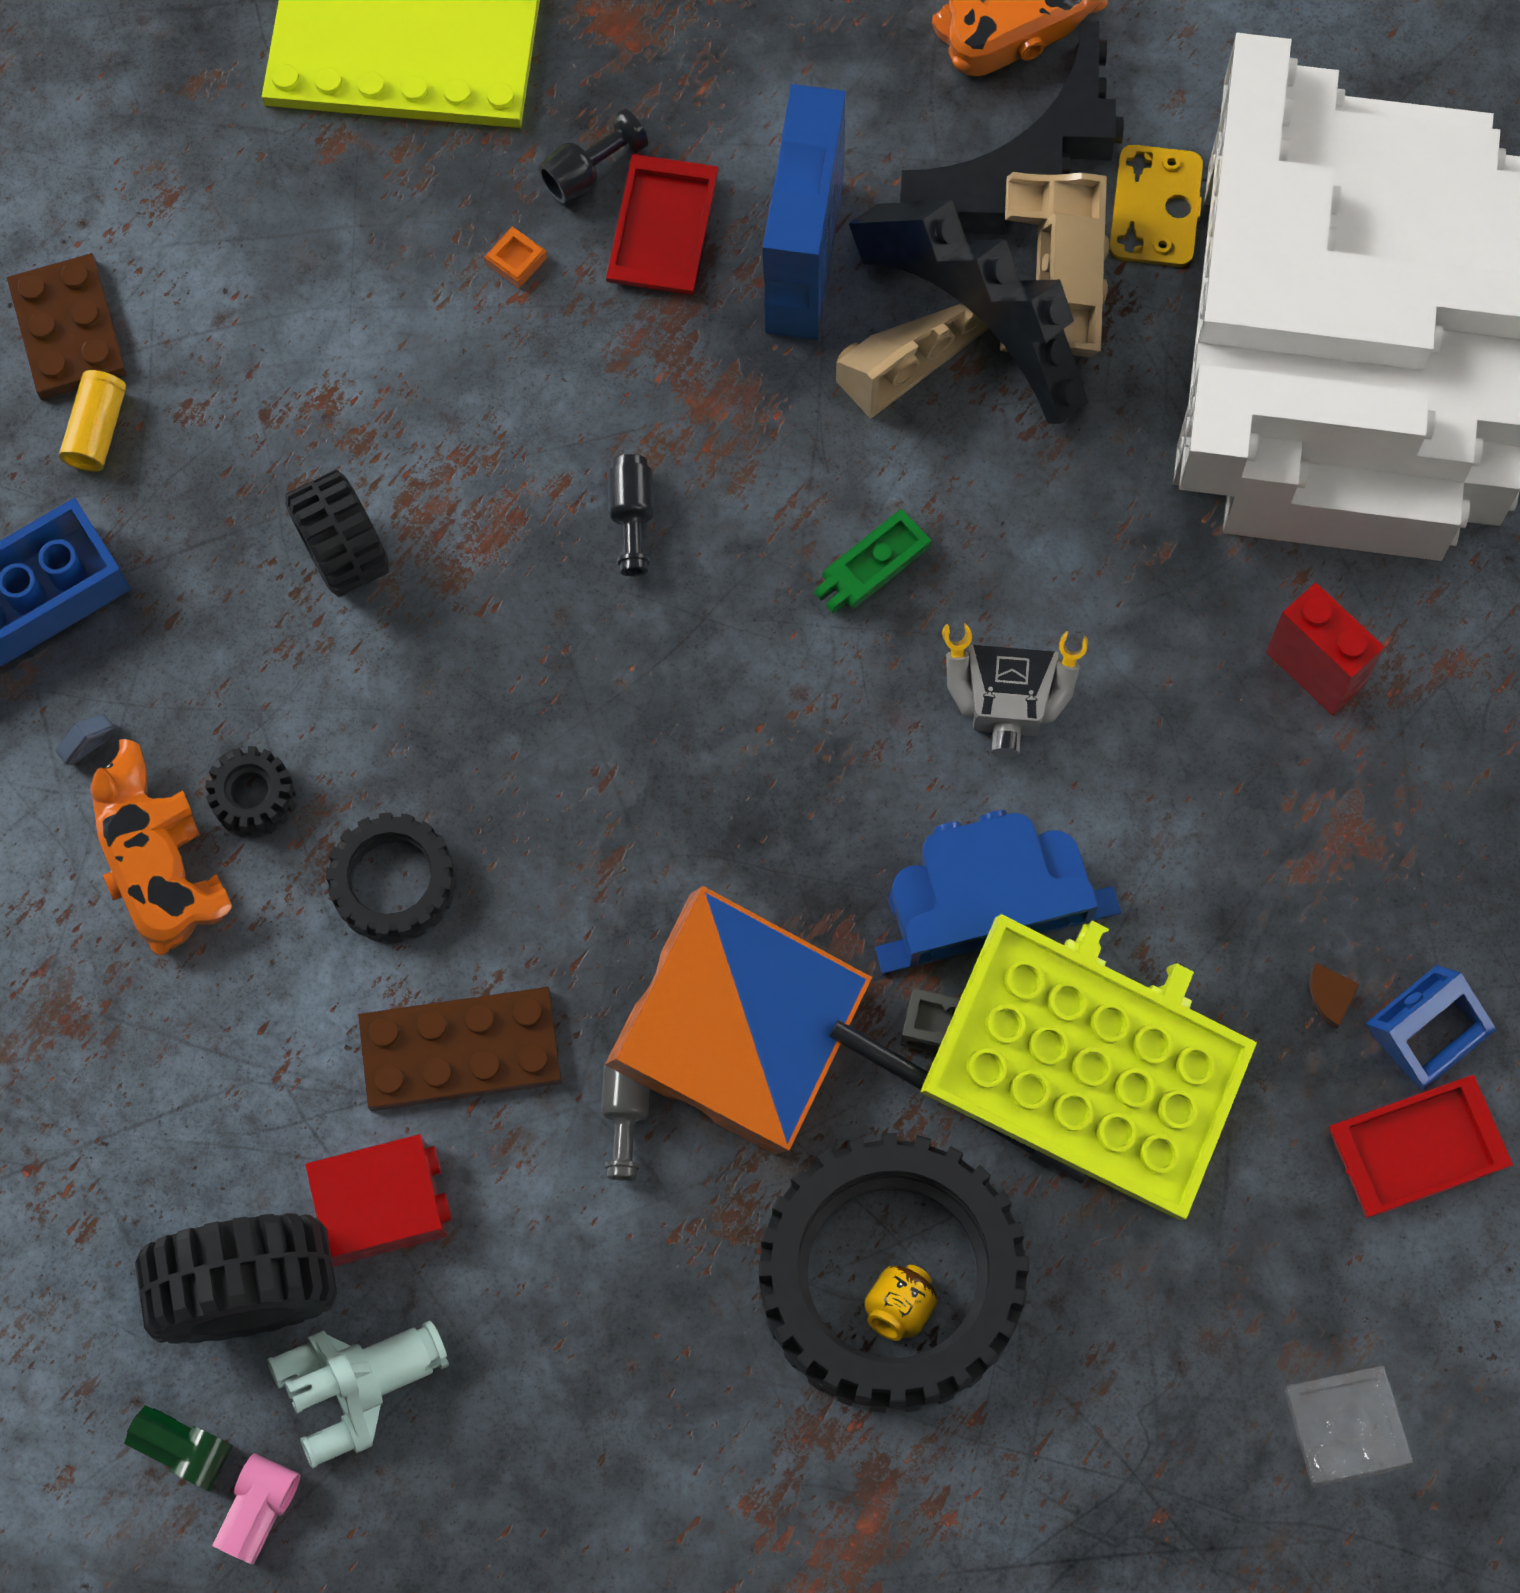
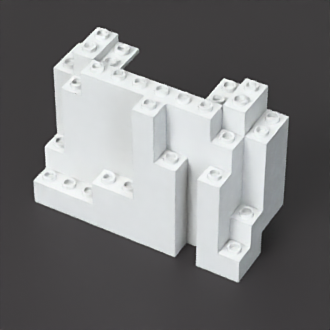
(1354, 316)

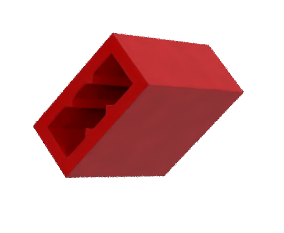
(1324, 648)
(379, 1198)

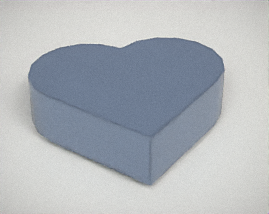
(84, 738)

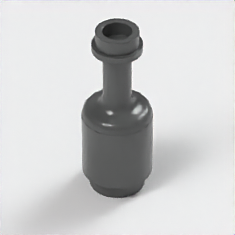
(624, 1103)

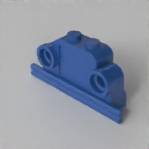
(985, 872)

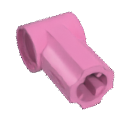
(261, 1495)

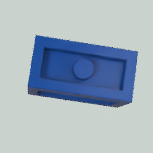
(1417, 1008)

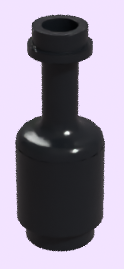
(631, 505)

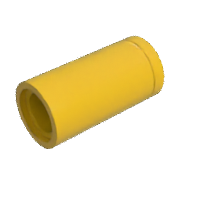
(92, 421)

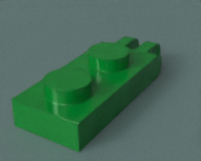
(873, 562)

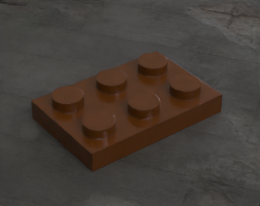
(65, 324)

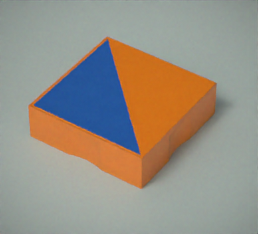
(739, 1020)

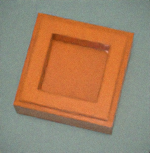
(515, 257)

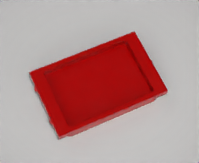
(663, 224)
(1420, 1146)

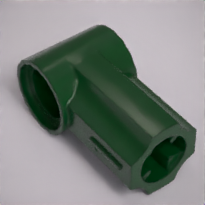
(186, 1450)

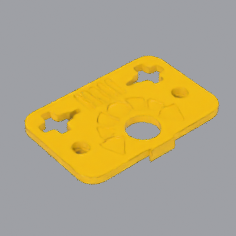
(1145, 205)

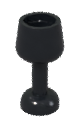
(573, 171)

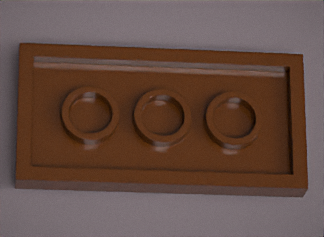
(459, 1049)

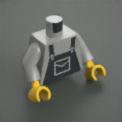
(1010, 688)

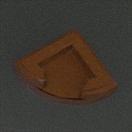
(1331, 994)

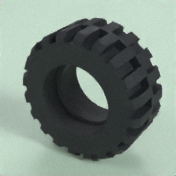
(235, 1278)

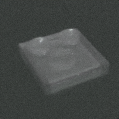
(1348, 1426)

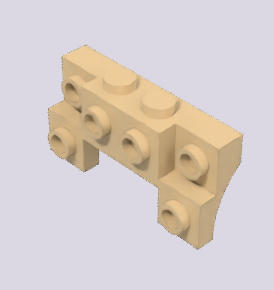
(1069, 244)

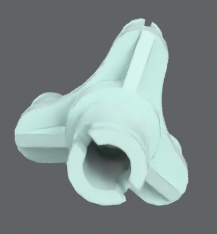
(358, 1380)

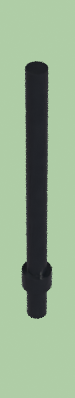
(916, 1076)

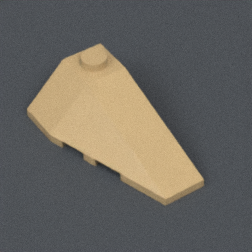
(902, 356)

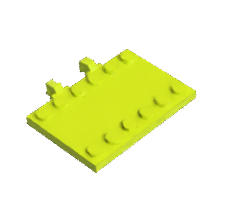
(404, 58)
(1090, 1064)

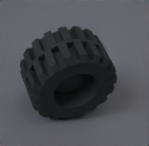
(337, 533)

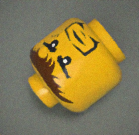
(901, 1302)

